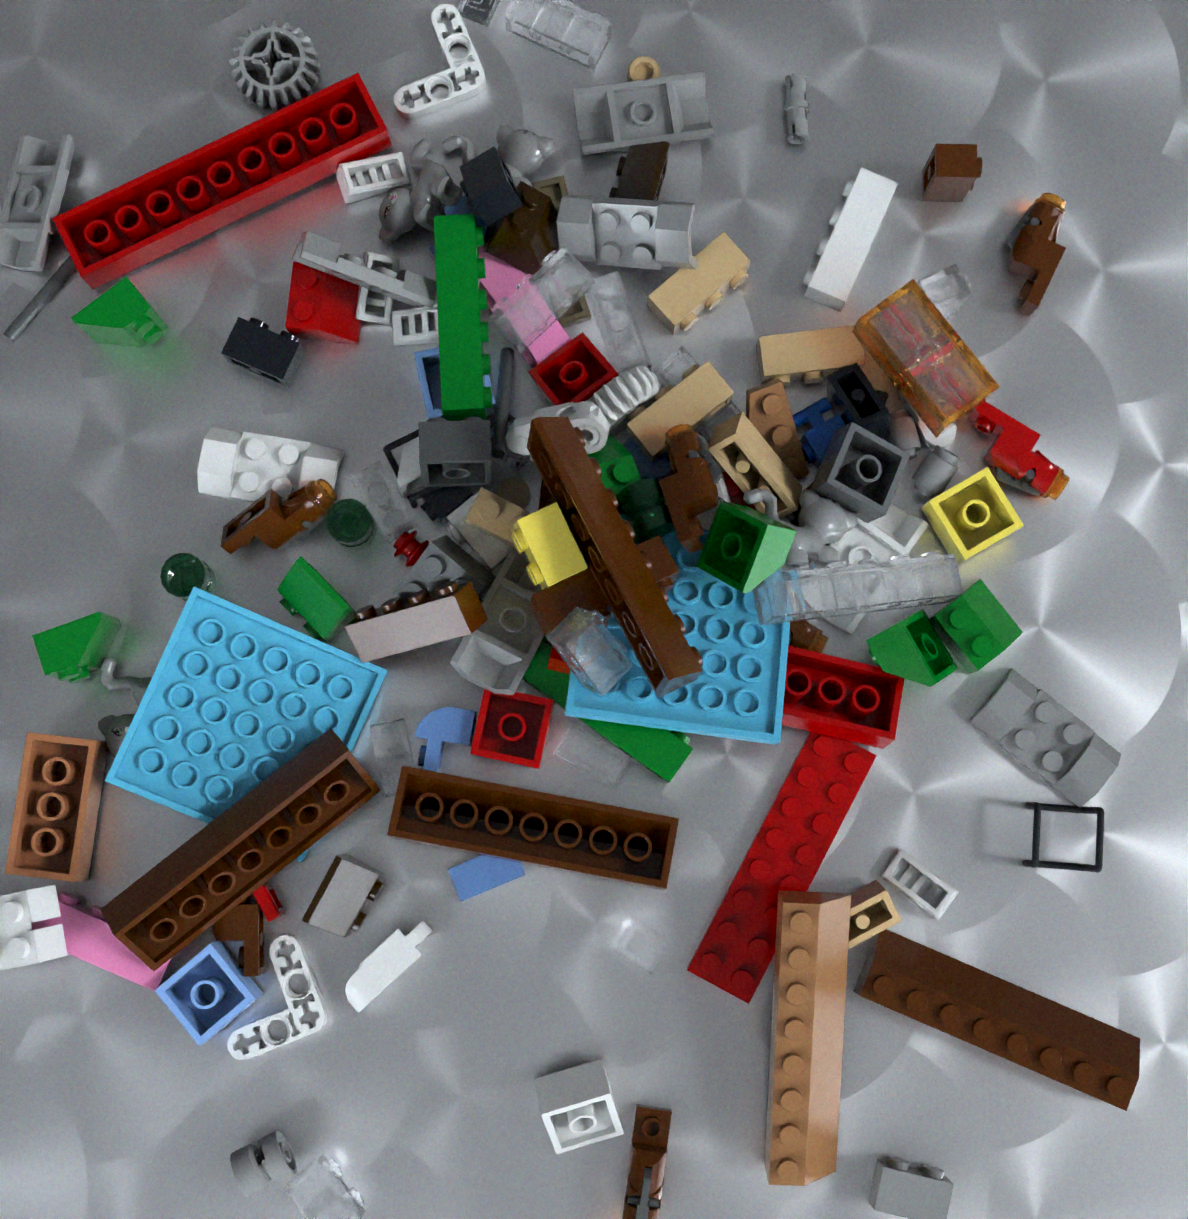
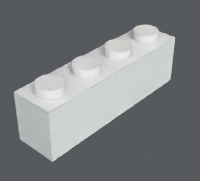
(850, 240)

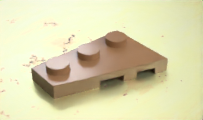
(771, 416)

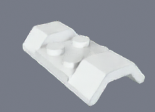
(252, 463)
(879, 539)

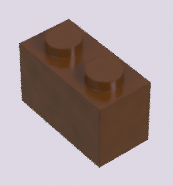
(950, 172)

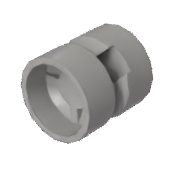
(259, 1164)

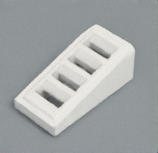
(369, 165)
(381, 260)
(413, 337)
(945, 900)

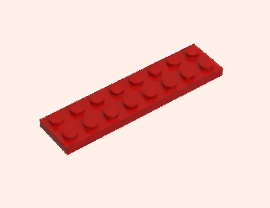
(780, 858)

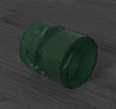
(644, 504)
(351, 524)
(184, 572)

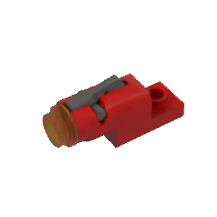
(1013, 454)

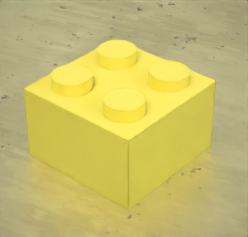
(972, 515)
(548, 546)

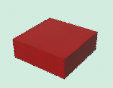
(269, 902)

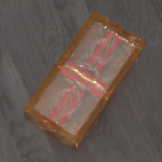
(925, 358)

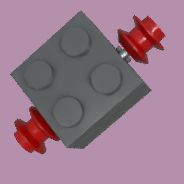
(438, 564)

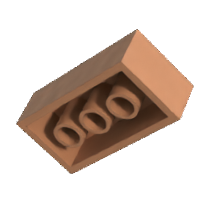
(56, 807)

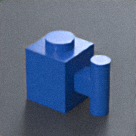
(819, 436)

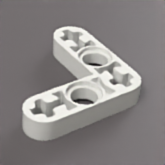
(457, 70)
(292, 1015)

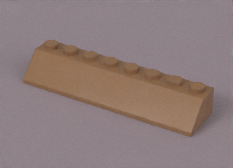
(806, 1036)

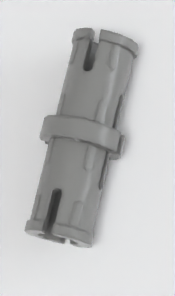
(796, 108)

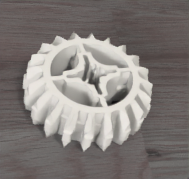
(625, 395)

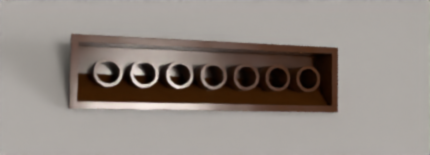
(612, 555)
(533, 828)
(239, 851)
(1001, 1018)

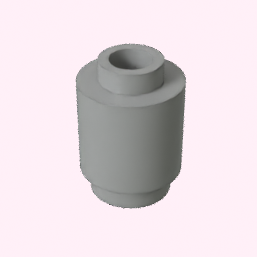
(903, 433)
(935, 471)

